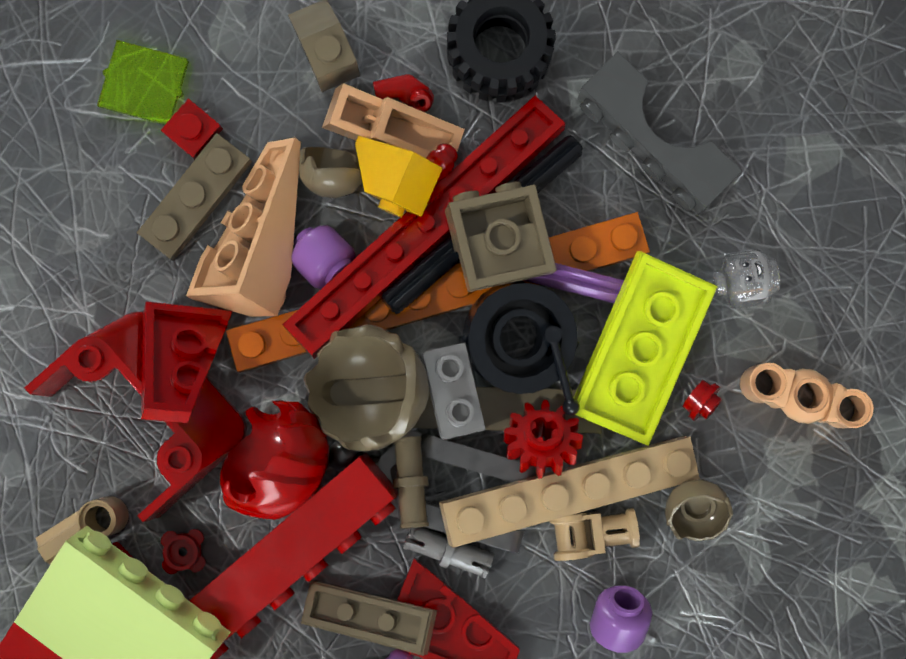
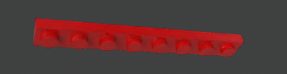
(413, 236)

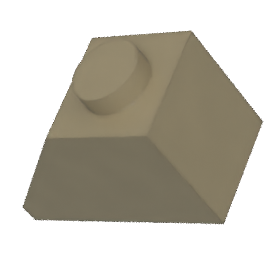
(325, 45)

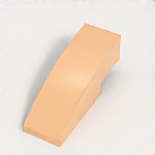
(387, 121)

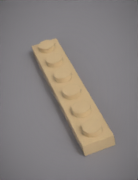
(575, 491)

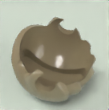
(367, 388)

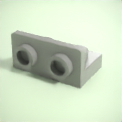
(453, 391)

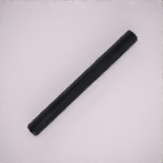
(444, 257)

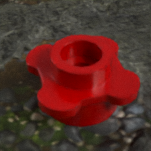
(174, 560)

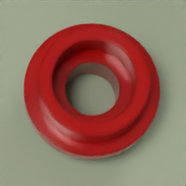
(702, 400)

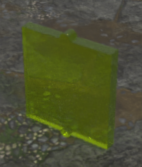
(142, 82)

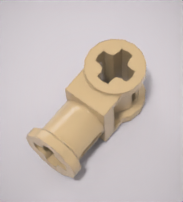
(590, 533)

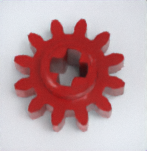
(543, 439)

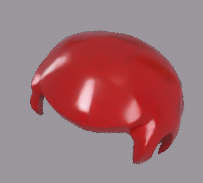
(276, 463)

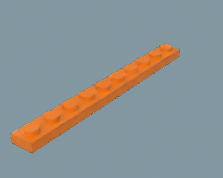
(582, 248)

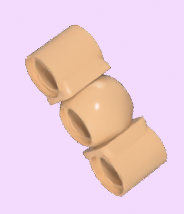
(825, 400)

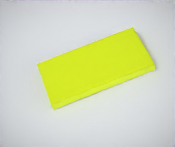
(643, 347)

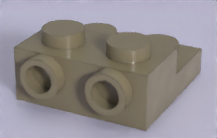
(500, 236)

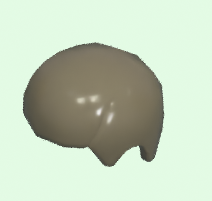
(329, 171)
(698, 510)

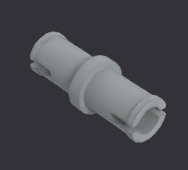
(436, 547)

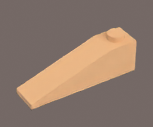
(254, 255)

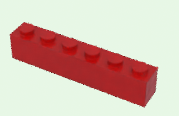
(298, 547)

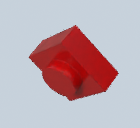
(191, 128)

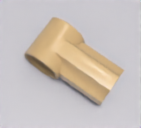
(53, 539)

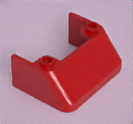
(194, 446)

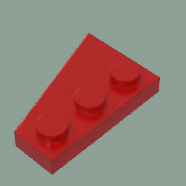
(177, 357)
(458, 627)

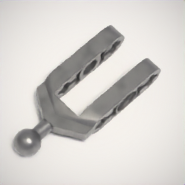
(449, 453)

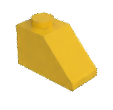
(396, 176)

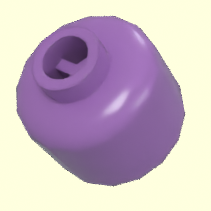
(321, 254)
(621, 619)

